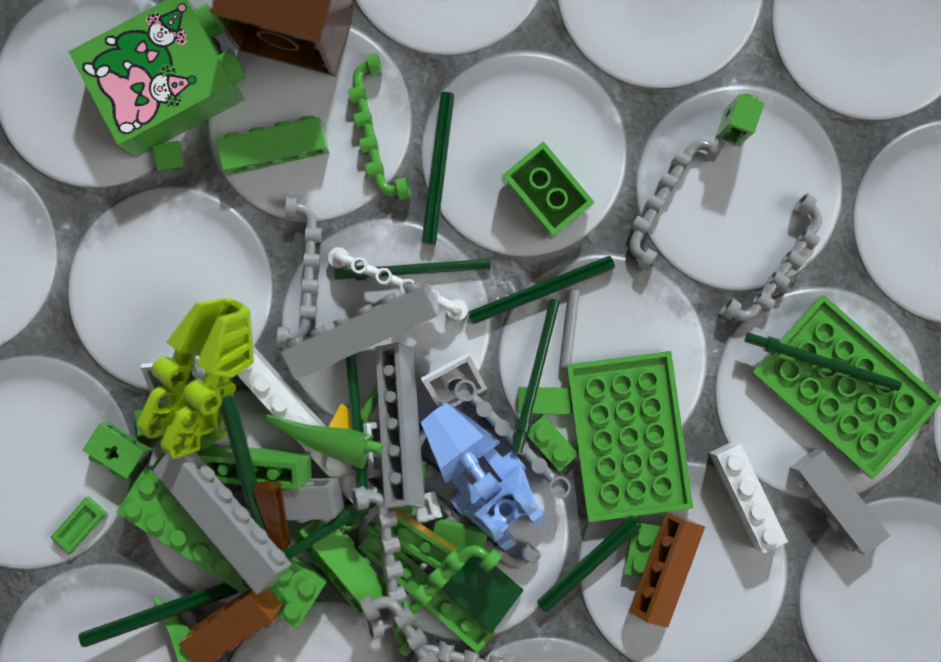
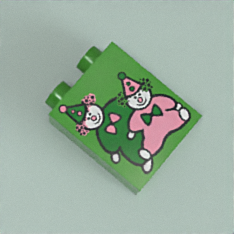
(159, 74)

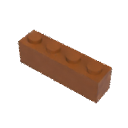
(666, 569)
(230, 625)

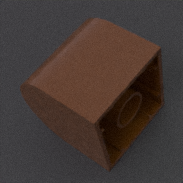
(288, 31)

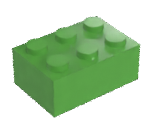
(547, 190)

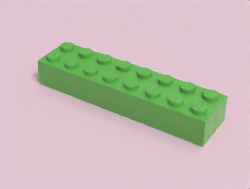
(163, 517)

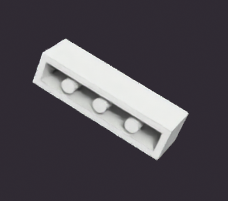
(748, 497)

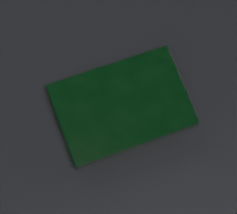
(482, 594)

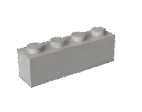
(314, 500)
(839, 501)

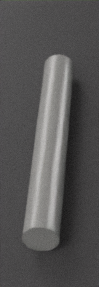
(570, 325)

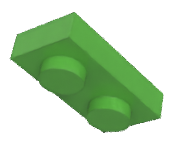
(552, 443)
(639, 549)

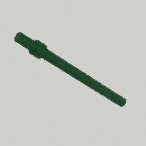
(421, 268)
(773, 346)
(355, 413)
(523, 424)
(324, 531)

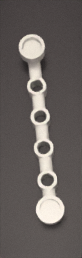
(340, 258)

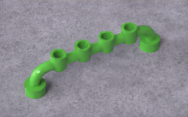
(364, 120)
(439, 578)

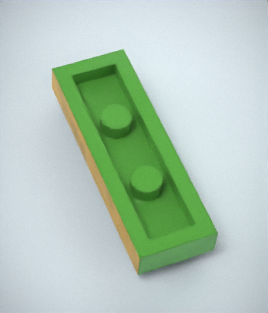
(420, 540)

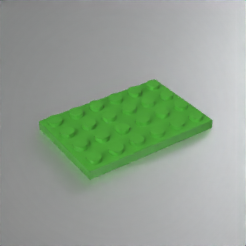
(850, 413)
(629, 436)

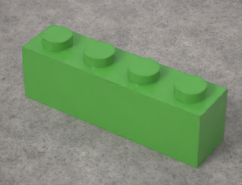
(272, 145)
(271, 465)
(344, 566)

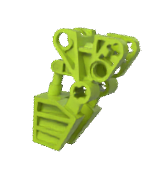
(223, 339)

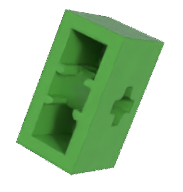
(740, 119)
(131, 451)

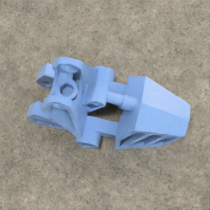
(489, 504)

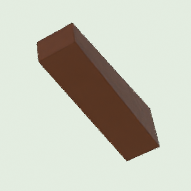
(272, 508)

